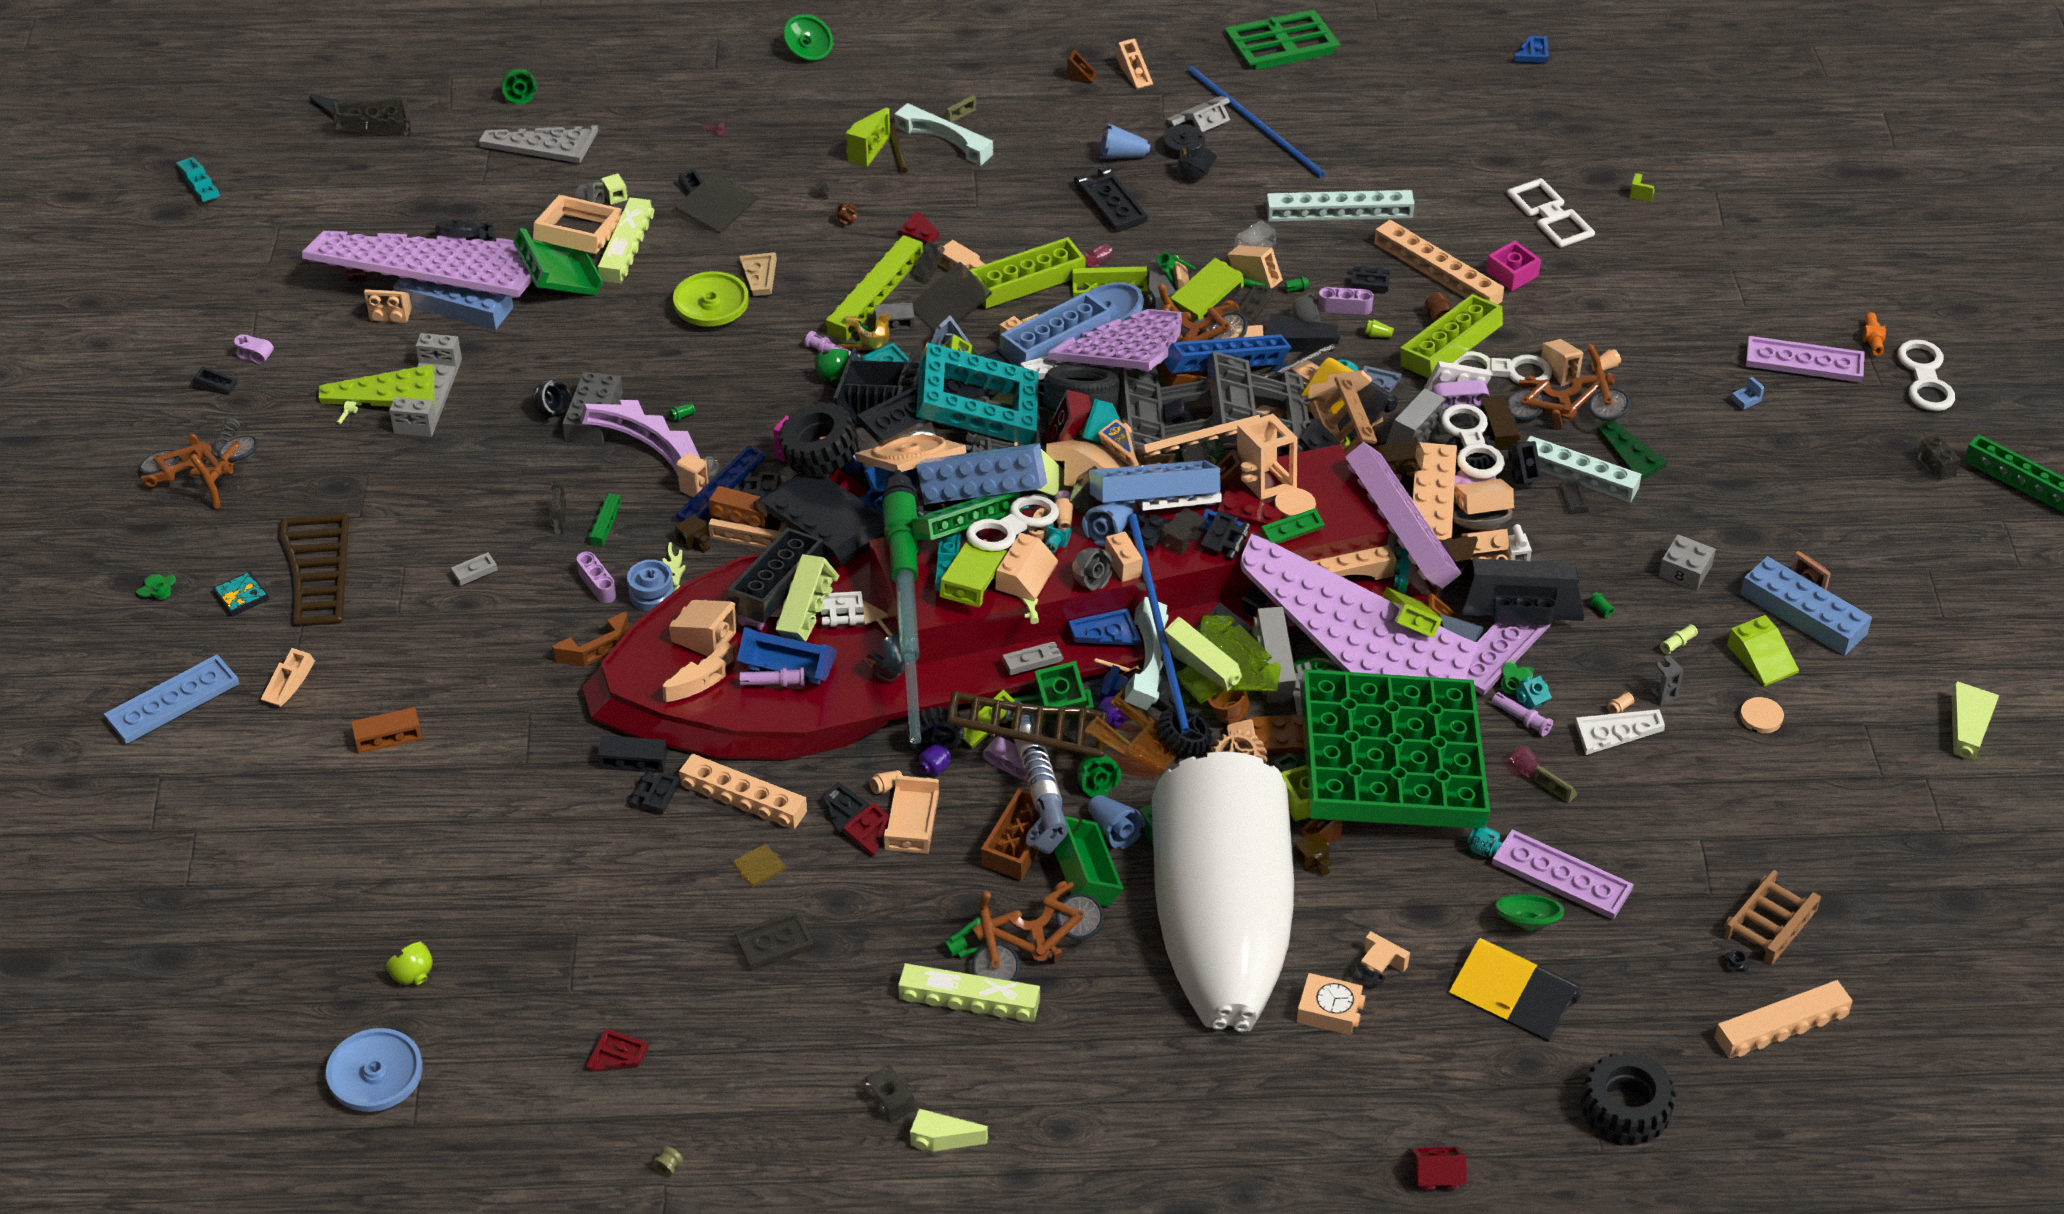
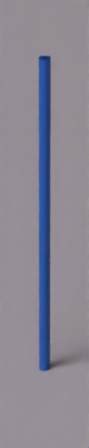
(1257, 122)
(1159, 625)

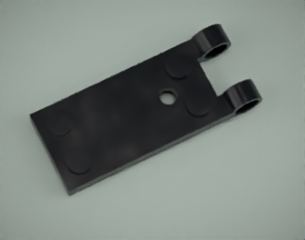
(1111, 199)

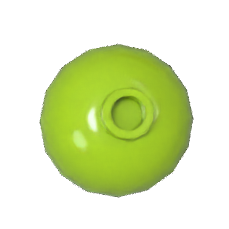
(411, 965)

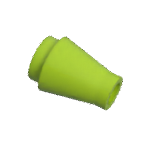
(1378, 330)

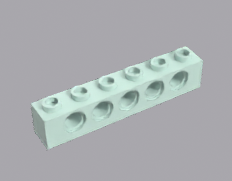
(1588, 470)

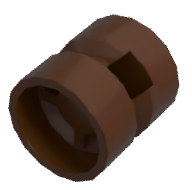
(1437, 306)

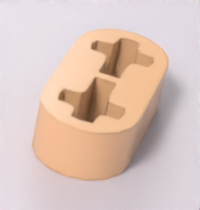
(1042, 512)

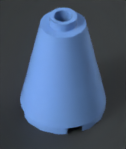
(1122, 144)
(1106, 520)
(1116, 821)

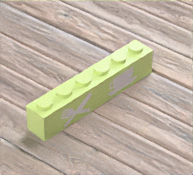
(625, 240)
(969, 992)

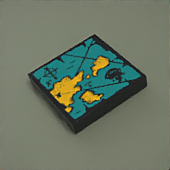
(240, 593)

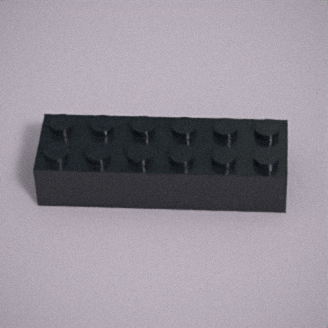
(768, 578)

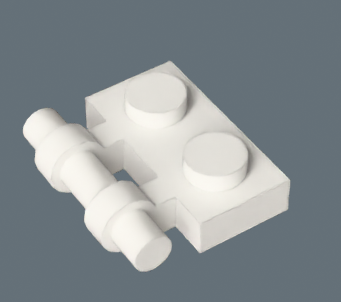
(843, 603)

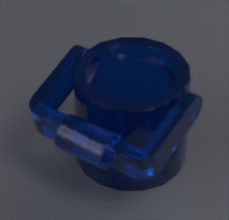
(1113, 683)

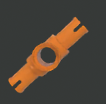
(1874, 334)

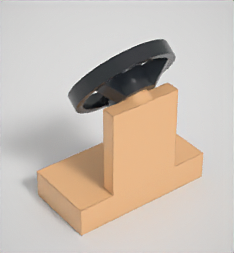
(1380, 954)

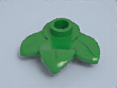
(157, 586)
(1513, 676)

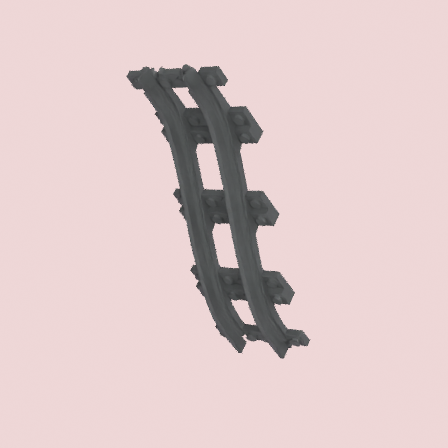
(1141, 403)

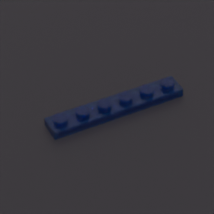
(728, 478)

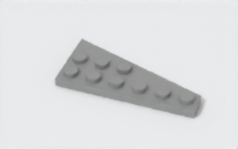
(543, 142)

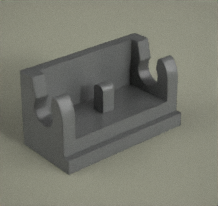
(1670, 681)

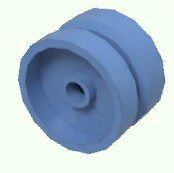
(649, 584)

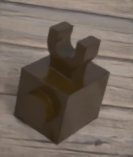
(693, 533)
(1313, 853)

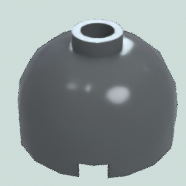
(1305, 308)
(1092, 568)

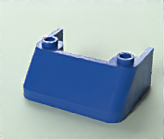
(779, 652)

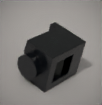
(1255, 599)

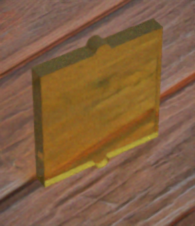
(759, 865)

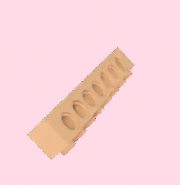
(1436, 263)

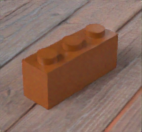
(737, 507)
(386, 730)

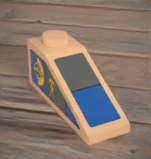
(1119, 441)

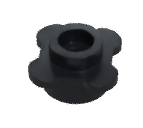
(1737, 960)

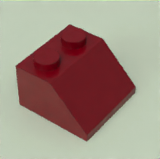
(1439, 1167)

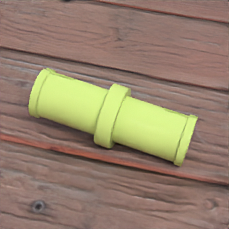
(1678, 639)

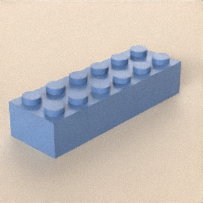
(457, 303)
(1046, 331)
(982, 473)
(1154, 481)
(1806, 605)

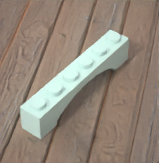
(912, 119)
(1143, 687)

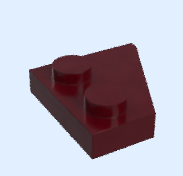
(920, 229)
(867, 828)
(617, 1052)

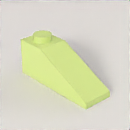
(943, 1132)

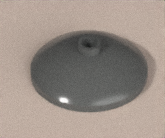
(1482, 521)

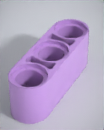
(1345, 300)
(1462, 392)
(596, 577)
(1005, 756)

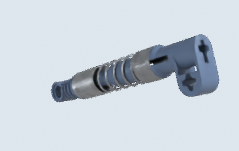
(1045, 793)

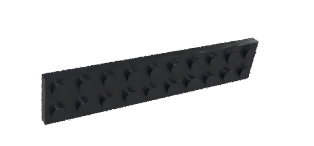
(898, 414)

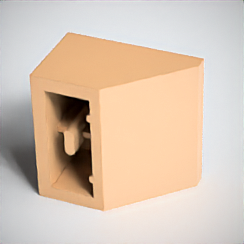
(388, 305)
(1491, 544)

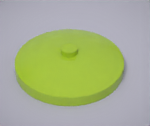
(710, 298)

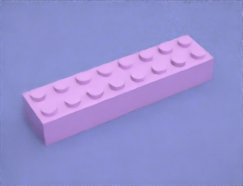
(1402, 516)

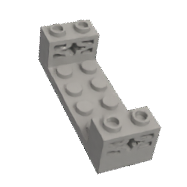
(417, 415)

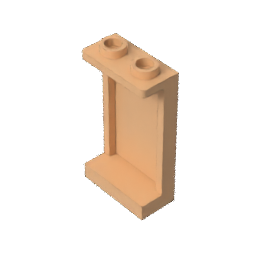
(912, 814)

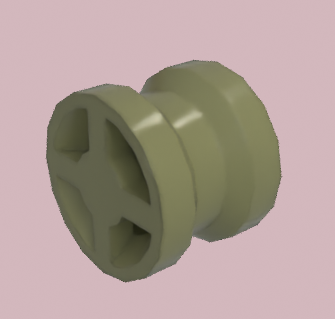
(667, 1161)

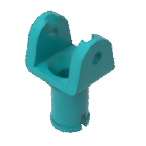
(1056, 537)

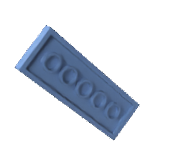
(171, 699)

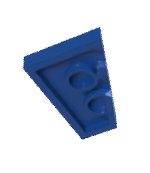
(1106, 628)

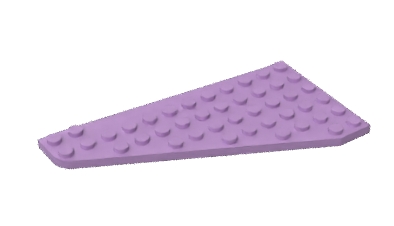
(1350, 621)

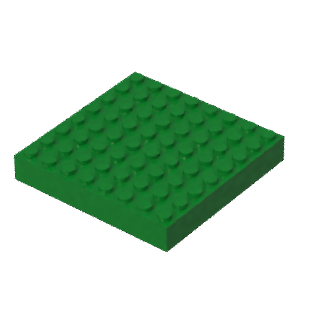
(1393, 749)

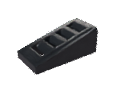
(685, 177)
(204, 379)

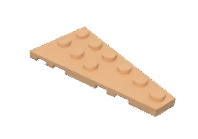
(1173, 443)

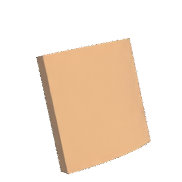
(1081, 456)

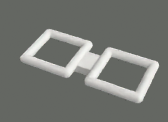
(1551, 213)

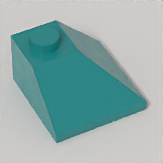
(1100, 416)

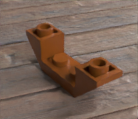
(569, 653)

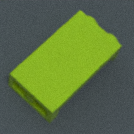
(1207, 289)
(970, 574)
(1413, 613)

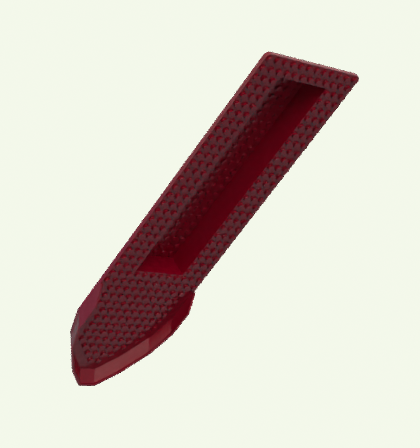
(957, 642)

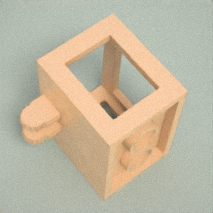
(1258, 453)

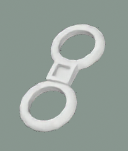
(1506, 367)
(1926, 375)
(1472, 441)
(1013, 523)

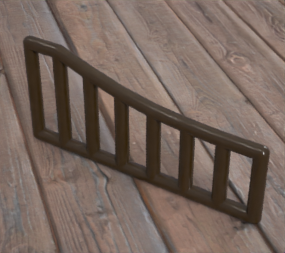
(295, 563)
(1039, 711)

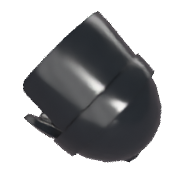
(1196, 168)
(550, 399)
(892, 665)

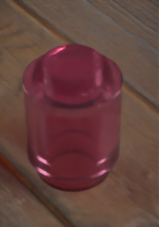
(1099, 255)
(1525, 760)

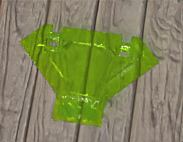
(1239, 647)

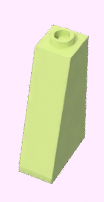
(1054, 477)
(1201, 654)
(1970, 718)

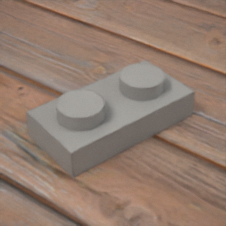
(474, 568)

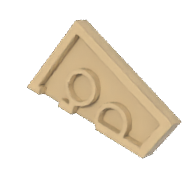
(760, 272)

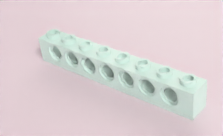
(1340, 205)

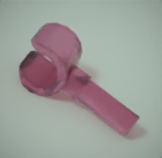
(720, 129)

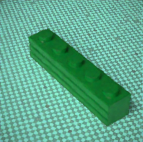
(605, 520)

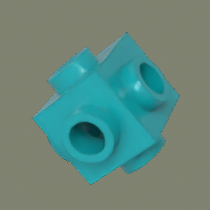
(1533, 692)

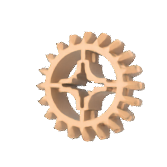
(1235, 740)

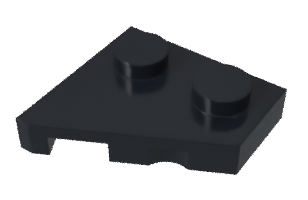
(1317, 437)
(843, 805)

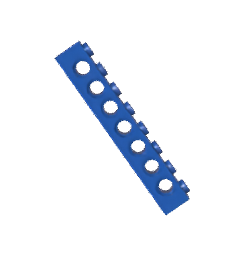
(1258, 350)

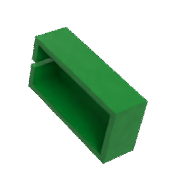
(1088, 862)

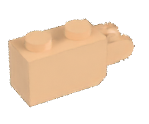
(958, 253)

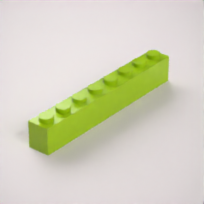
(875, 287)

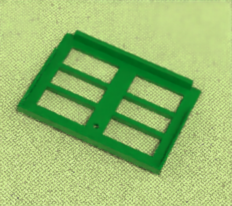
(1291, 52)

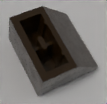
(1460, 549)

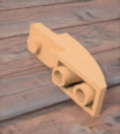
(699, 677)

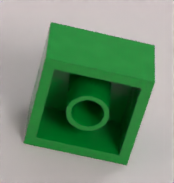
(1060, 686)

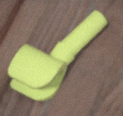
(349, 407)

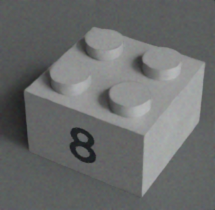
(1687, 562)

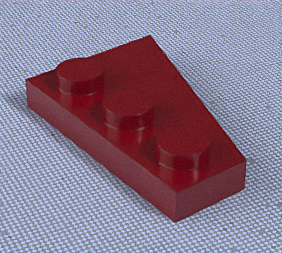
(1248, 508)

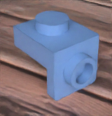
(1748, 395)

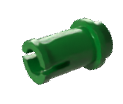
(1297, 284)
(677, 413)
(1597, 600)

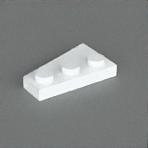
(1451, 372)

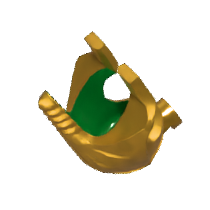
(871, 337)

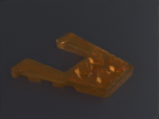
(1144, 748)

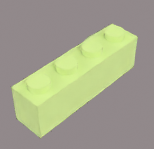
(805, 597)

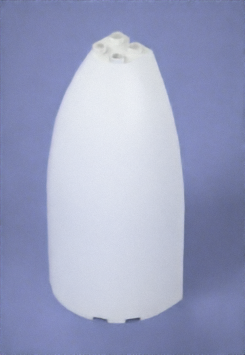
(1224, 882)

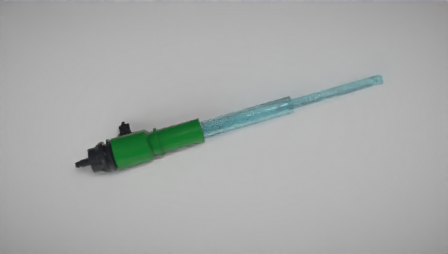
(899, 507)

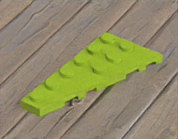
(382, 388)

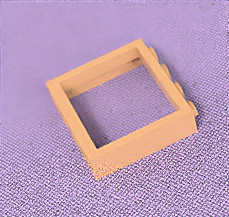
(548, 232)

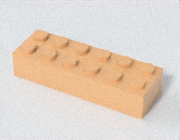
(1435, 487)

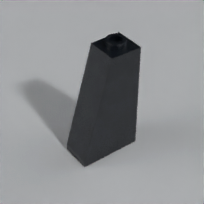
(1303, 334)

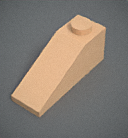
(1133, 64)

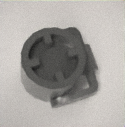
(592, 192)

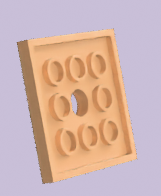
(908, 451)

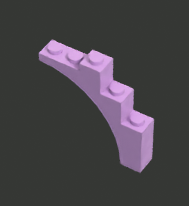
(650, 429)

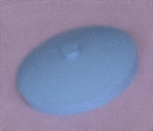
(1120, 298)
(374, 1069)

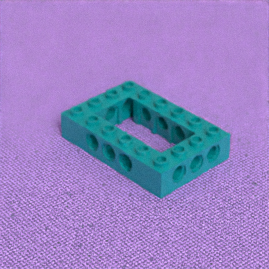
(973, 415)

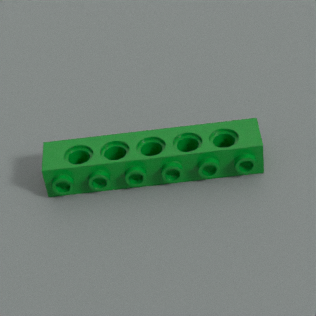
(2016, 471)
(962, 515)

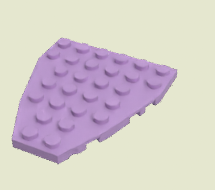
(1130, 344)

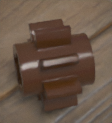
(846, 213)

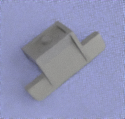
(1205, 116)

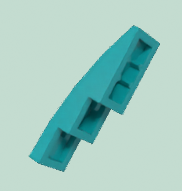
(198, 179)

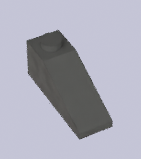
(1157, 277)

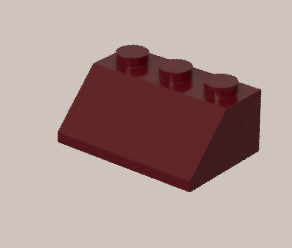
(1068, 417)

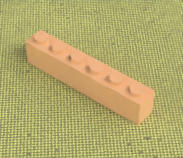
(1783, 1019)

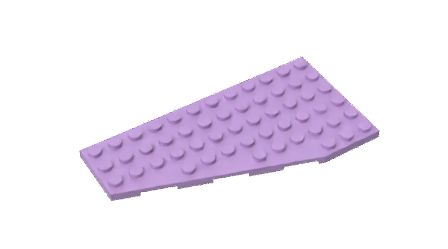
(443, 260)

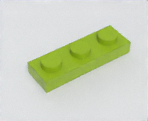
(974, 737)

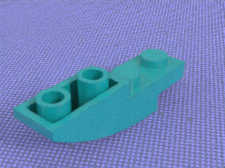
(948, 550)

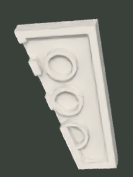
(1178, 501)
(1615, 729)

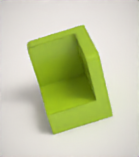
(1641, 191)

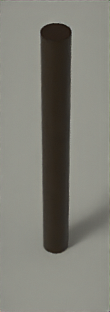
(898, 150)

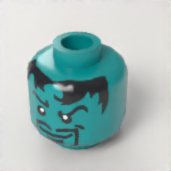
(1484, 841)

